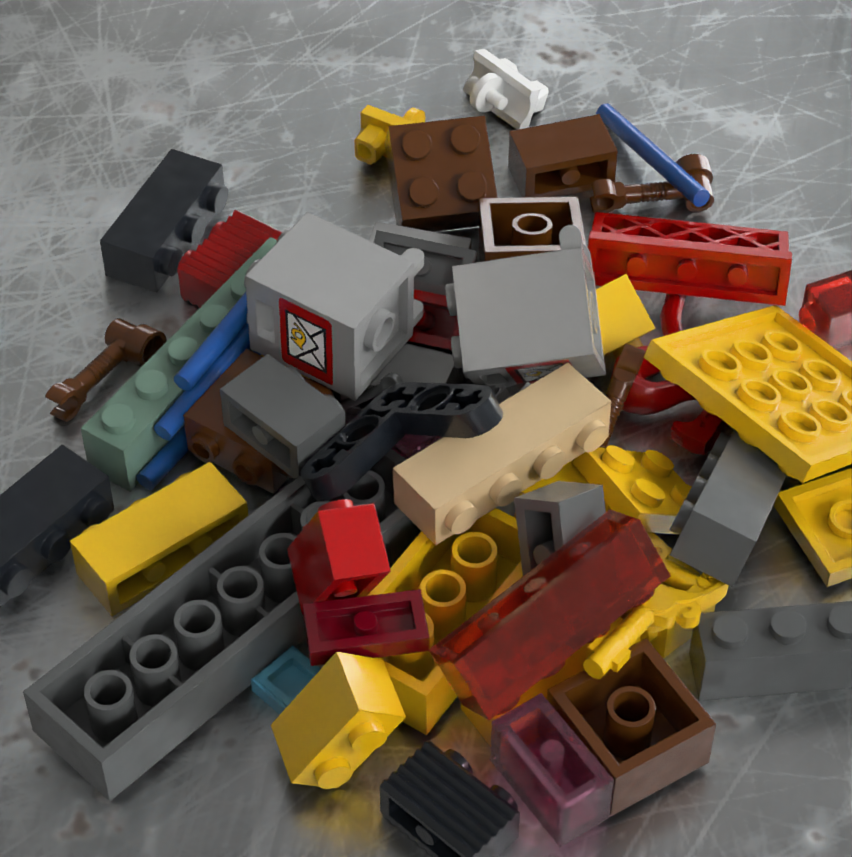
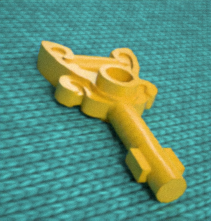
(666, 607)

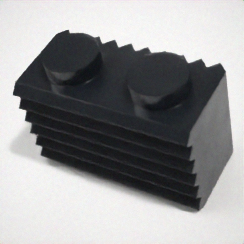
(448, 807)

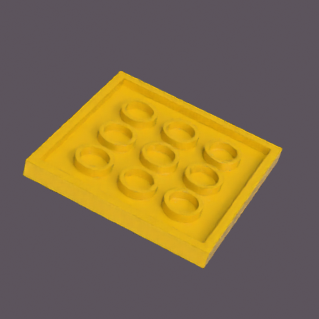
(769, 384)

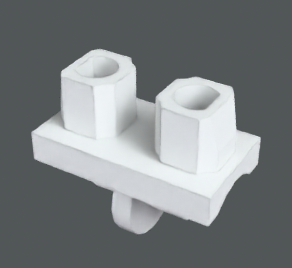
(501, 89)

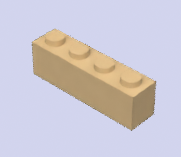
(539, 433)

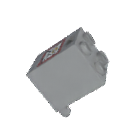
(332, 304)
(527, 315)

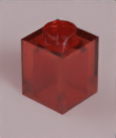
(828, 309)

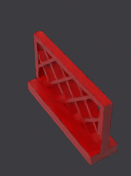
(691, 258)

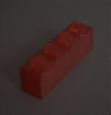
(550, 614)

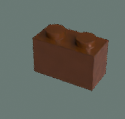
(561, 157)

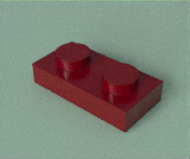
(367, 626)

